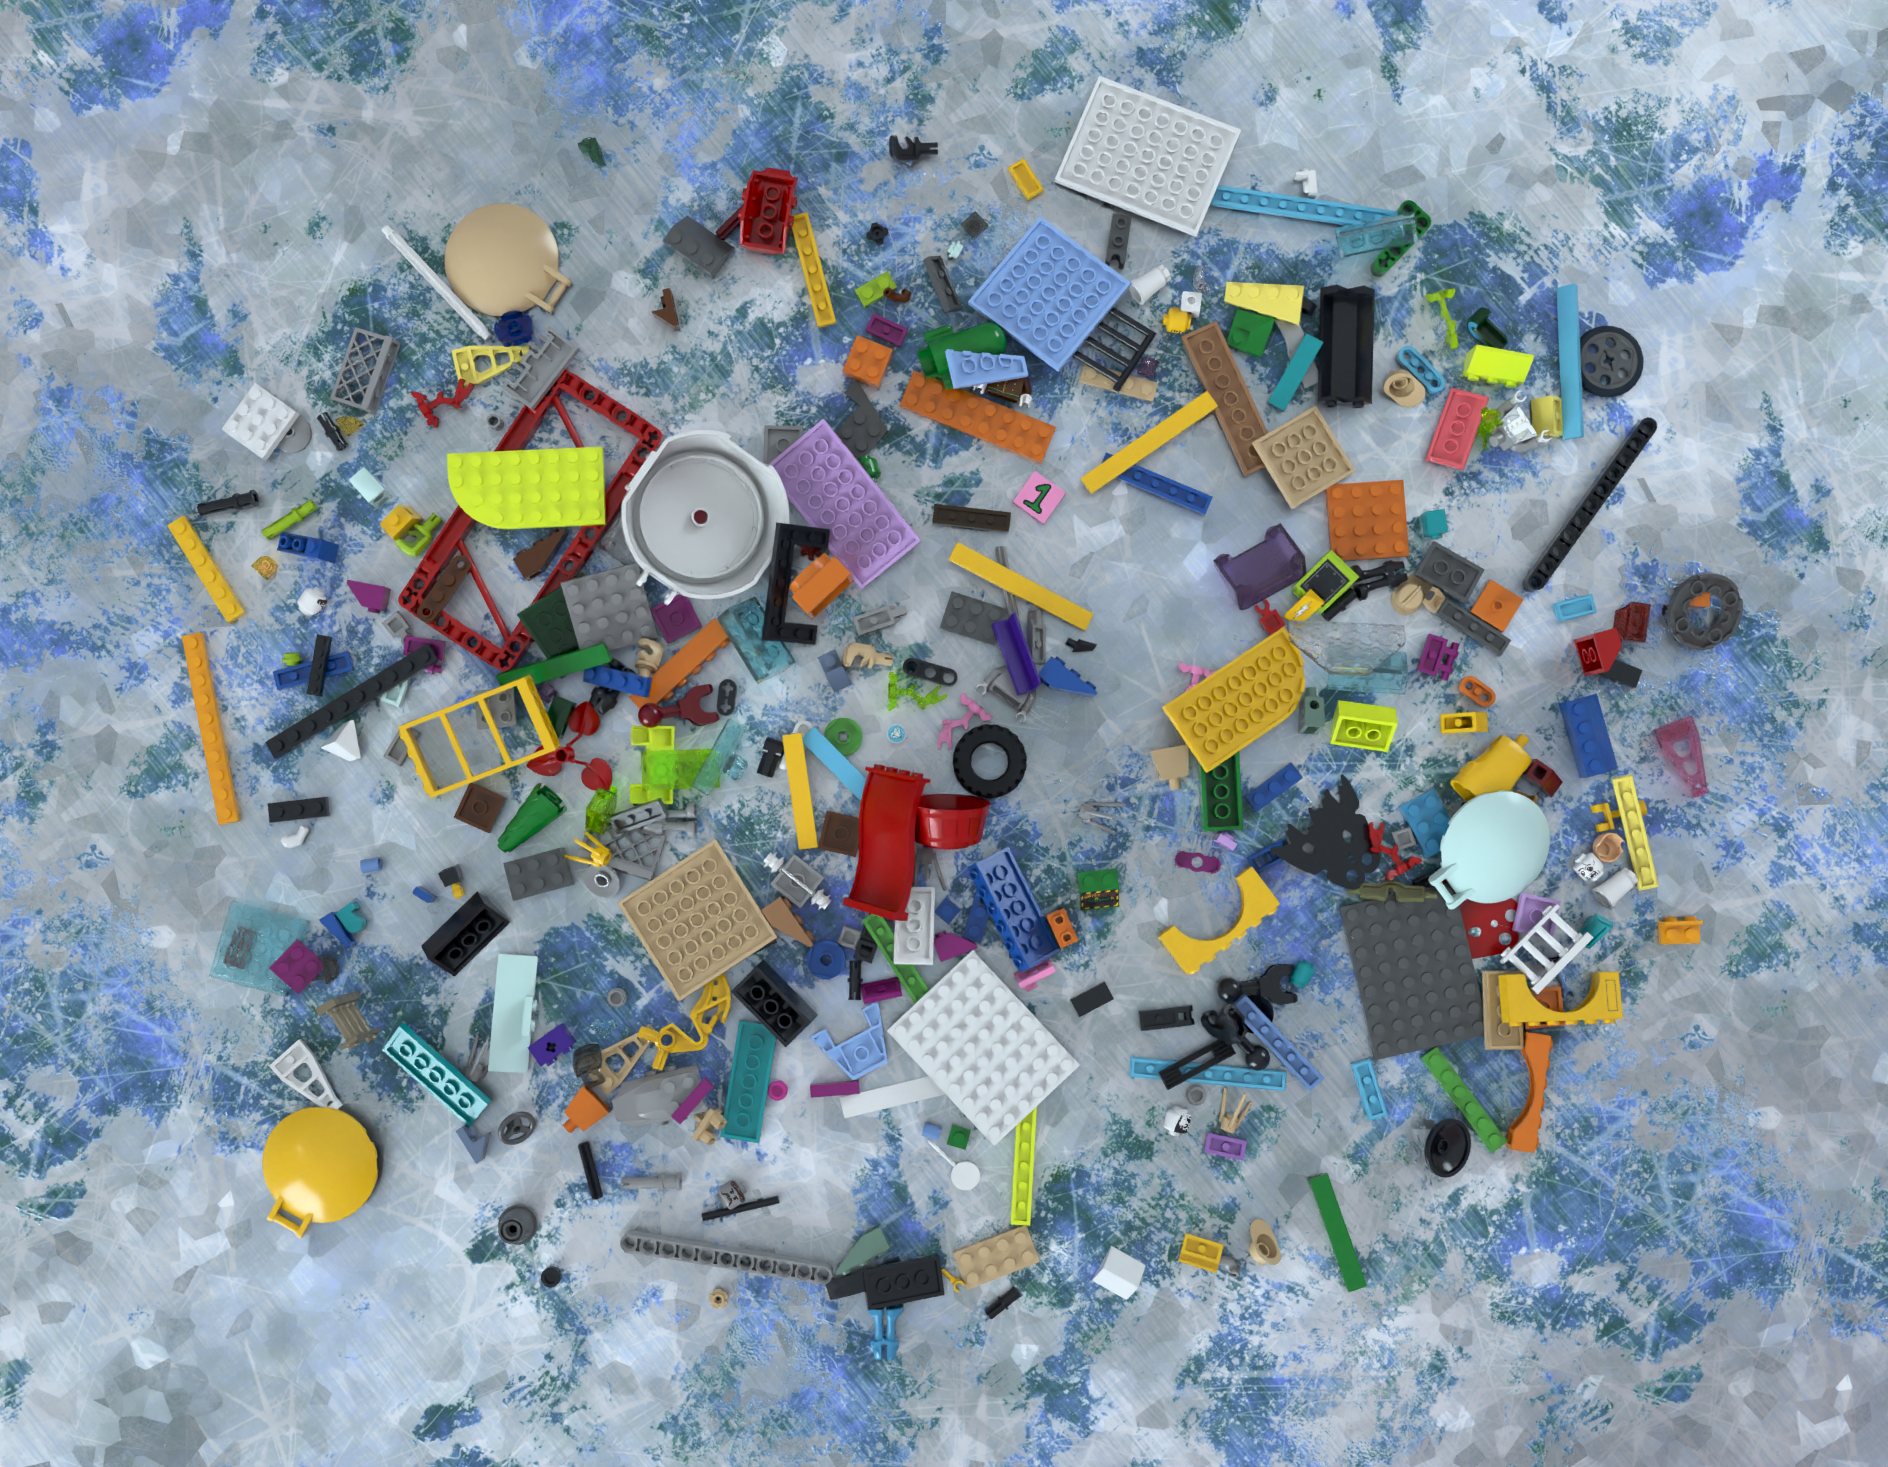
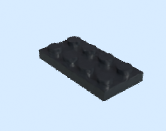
(903, 1282)

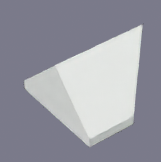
(344, 742)

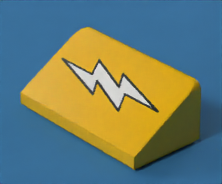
(1304, 607)

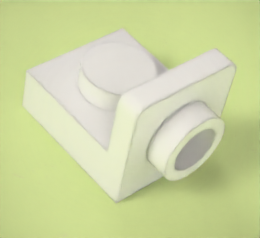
(1309, 182)
(1191, 303)

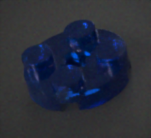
(516, 337)

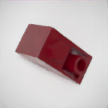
(1542, 777)

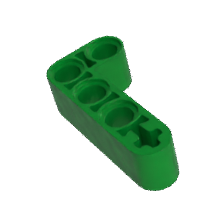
(1420, 216)

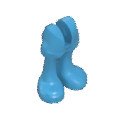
(892, 1343)

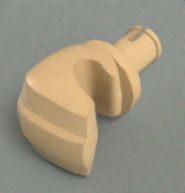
(867, 652)
(648, 663)

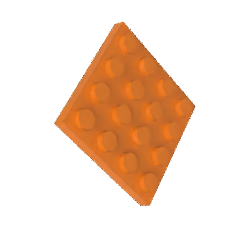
(1367, 520)

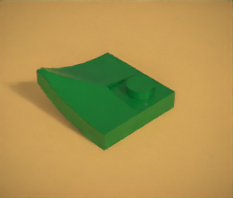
(1249, 332)

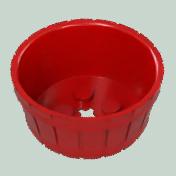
(950, 820)

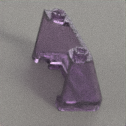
(1262, 568)

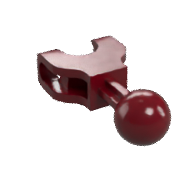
(687, 708)

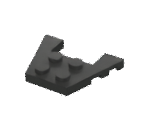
(864, 426)

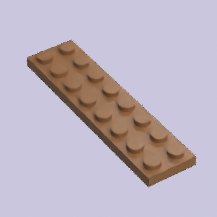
(1228, 389)

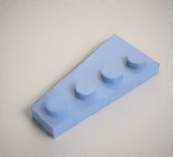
(983, 368)

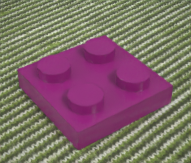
(676, 618)
(297, 966)

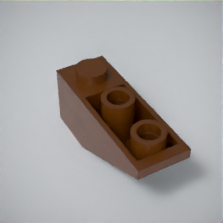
(538, 558)

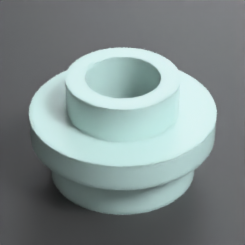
(954, 249)

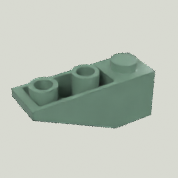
(869, 1244)

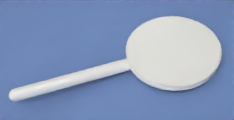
(964, 1174)

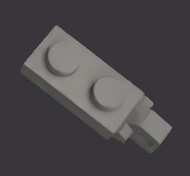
(878, 619)
(1036, 636)

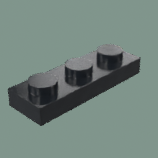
(298, 809)

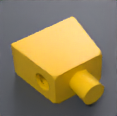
(400, 522)

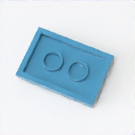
(1427, 821)

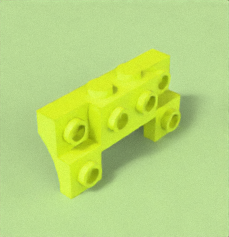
(654, 739)

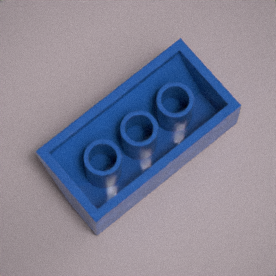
(1588, 736)

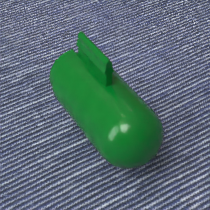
(977, 339)

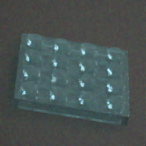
(252, 943)

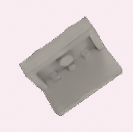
(501, 708)

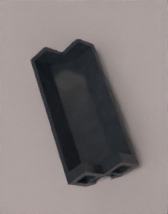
(1347, 346)

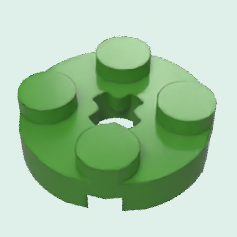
(854, 735)

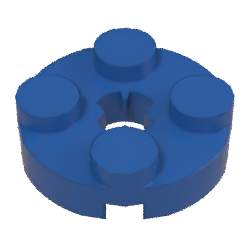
(833, 968)

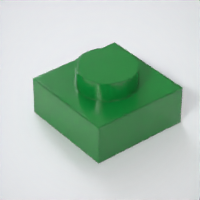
(958, 1137)

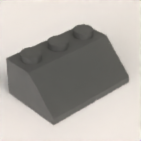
(698, 246)

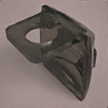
(330, 968)
(588, 1060)

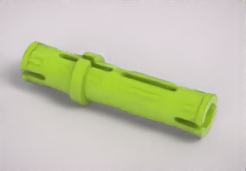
(296, 514)

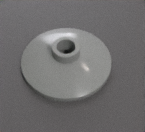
(298, 439)
(602, 880)

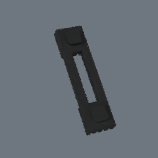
(1172, 1075)

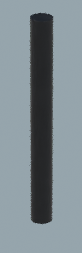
(741, 1208)

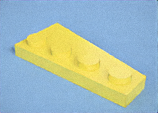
(1275, 300)

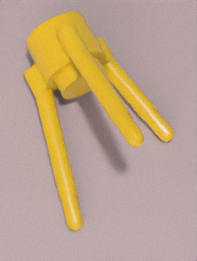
(600, 855)

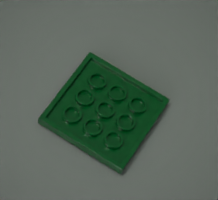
(551, 624)

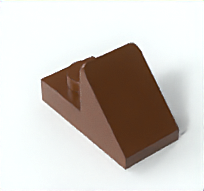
(669, 314)

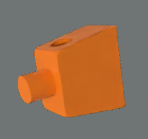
(585, 1110)

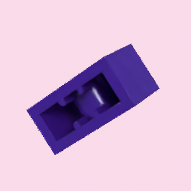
(541, 1048)

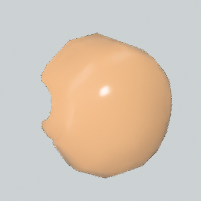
(1607, 847)

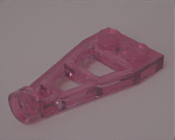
(1677, 731)

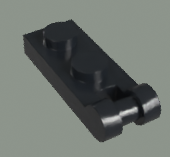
(1165, 1018)

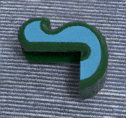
(1484, 330)

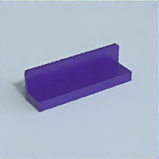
(1016, 655)

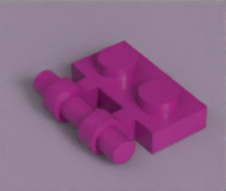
(413, 643)
(1432, 655)

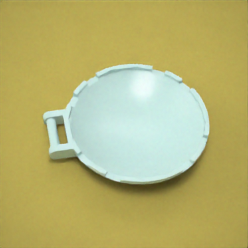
(1492, 849)

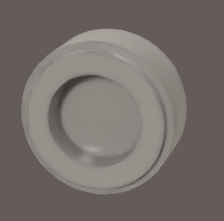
(1196, 1095)

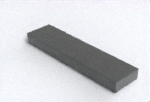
(1473, 627)

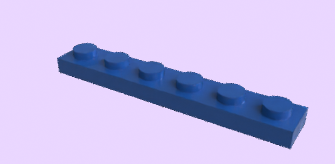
(1165, 488)

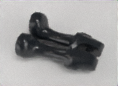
(1388, 579)
(602, 692)

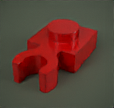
(1271, 620)

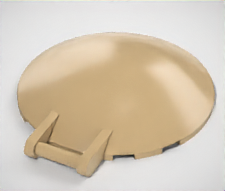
(504, 261)

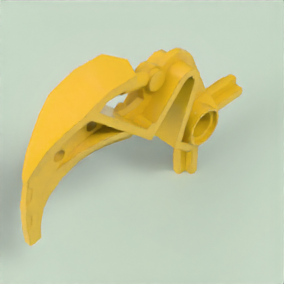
(681, 1041)

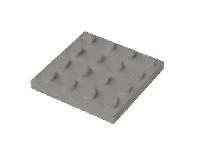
(609, 608)

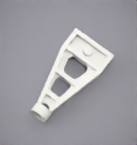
(291, 1060)

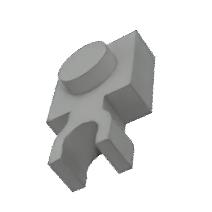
(397, 626)

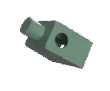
(1311, 713)

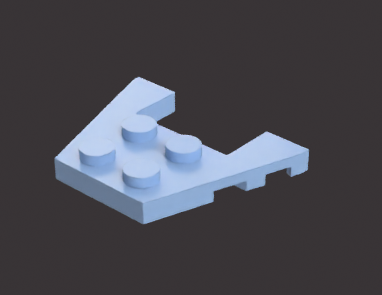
(861, 1052)

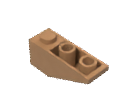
(782, 918)

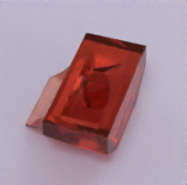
(1633, 621)

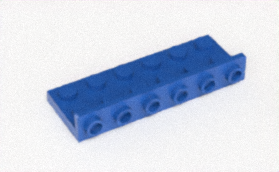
(1013, 909)

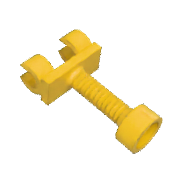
(1609, 815)

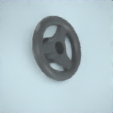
(515, 1126)

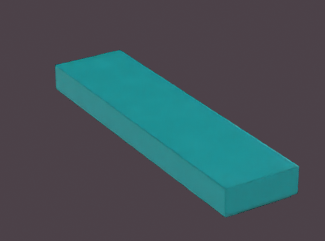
(1295, 372)

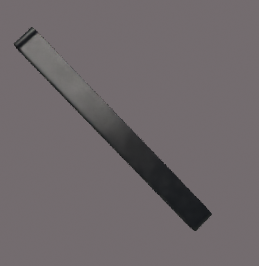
(1597, 500)

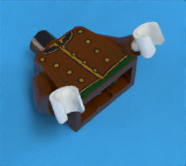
(1014, 390)

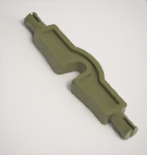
(1403, 892)

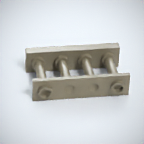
(348, 1020)

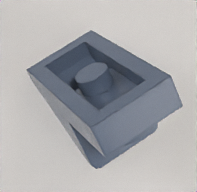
(834, 670)
(475, 1147)

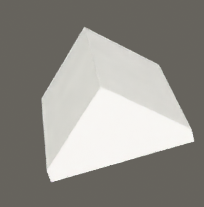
(1119, 1273)

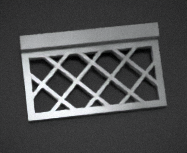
(378, 379)
(623, 865)

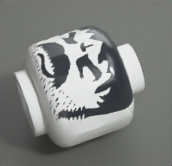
(1177, 1121)

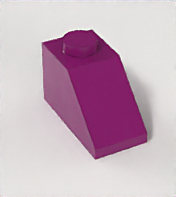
(370, 595)
(951, 945)

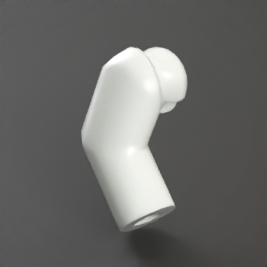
(297, 839)

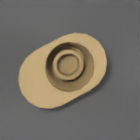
(1404, 388)
(1409, 595)
(1263, 1245)

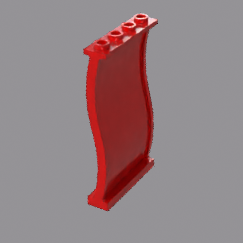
(886, 842)

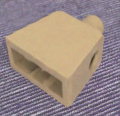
(1171, 764)

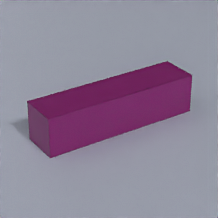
(834, 1088)
(692, 1100)

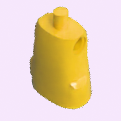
(1494, 769)

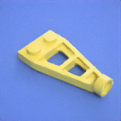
(466, 367)

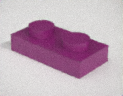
(886, 330)
(881, 990)

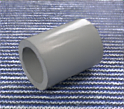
(491, 418)

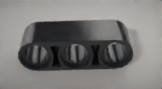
(923, 665)

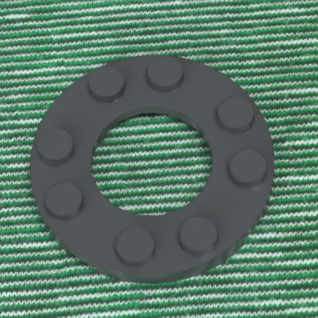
(1726, 623)

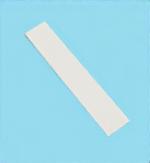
(889, 1096)

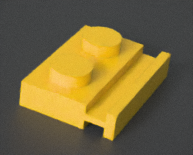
(1201, 1252)

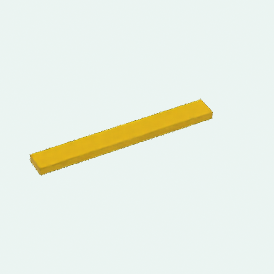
(1149, 442)
(1020, 586)

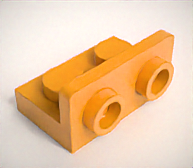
(1679, 931)

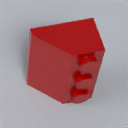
(1598, 651)

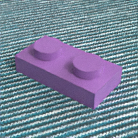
(1225, 1146)

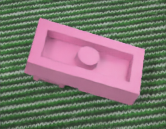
(1029, 977)

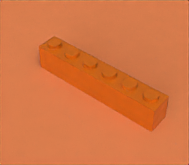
(684, 664)

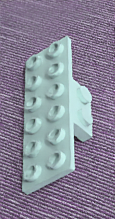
(513, 1013)

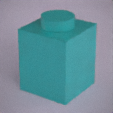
(1434, 523)

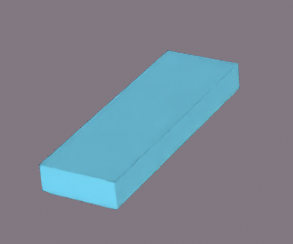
(1369, 1089)

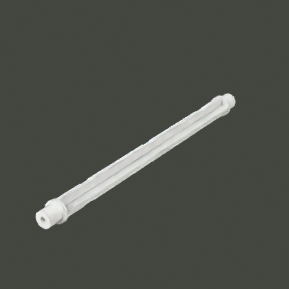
(437, 283)

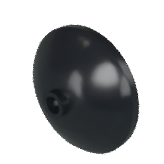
(1447, 1147)

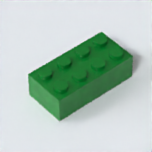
(1221, 796)

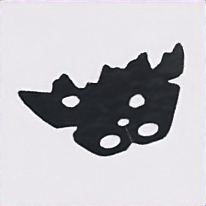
(1328, 842)

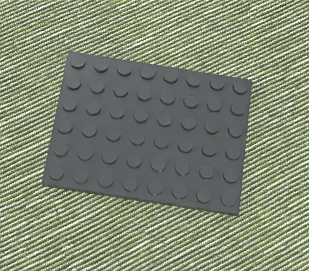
(1413, 973)

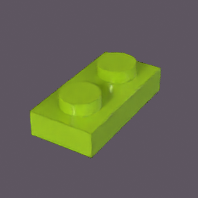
(874, 289)

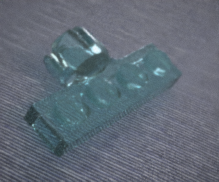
(722, 759)

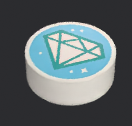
(896, 733)

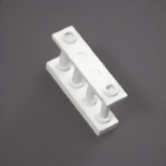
(1565, 954)

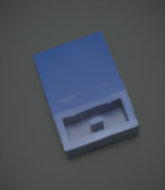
(1059, 678)

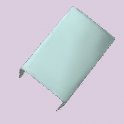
(370, 488)

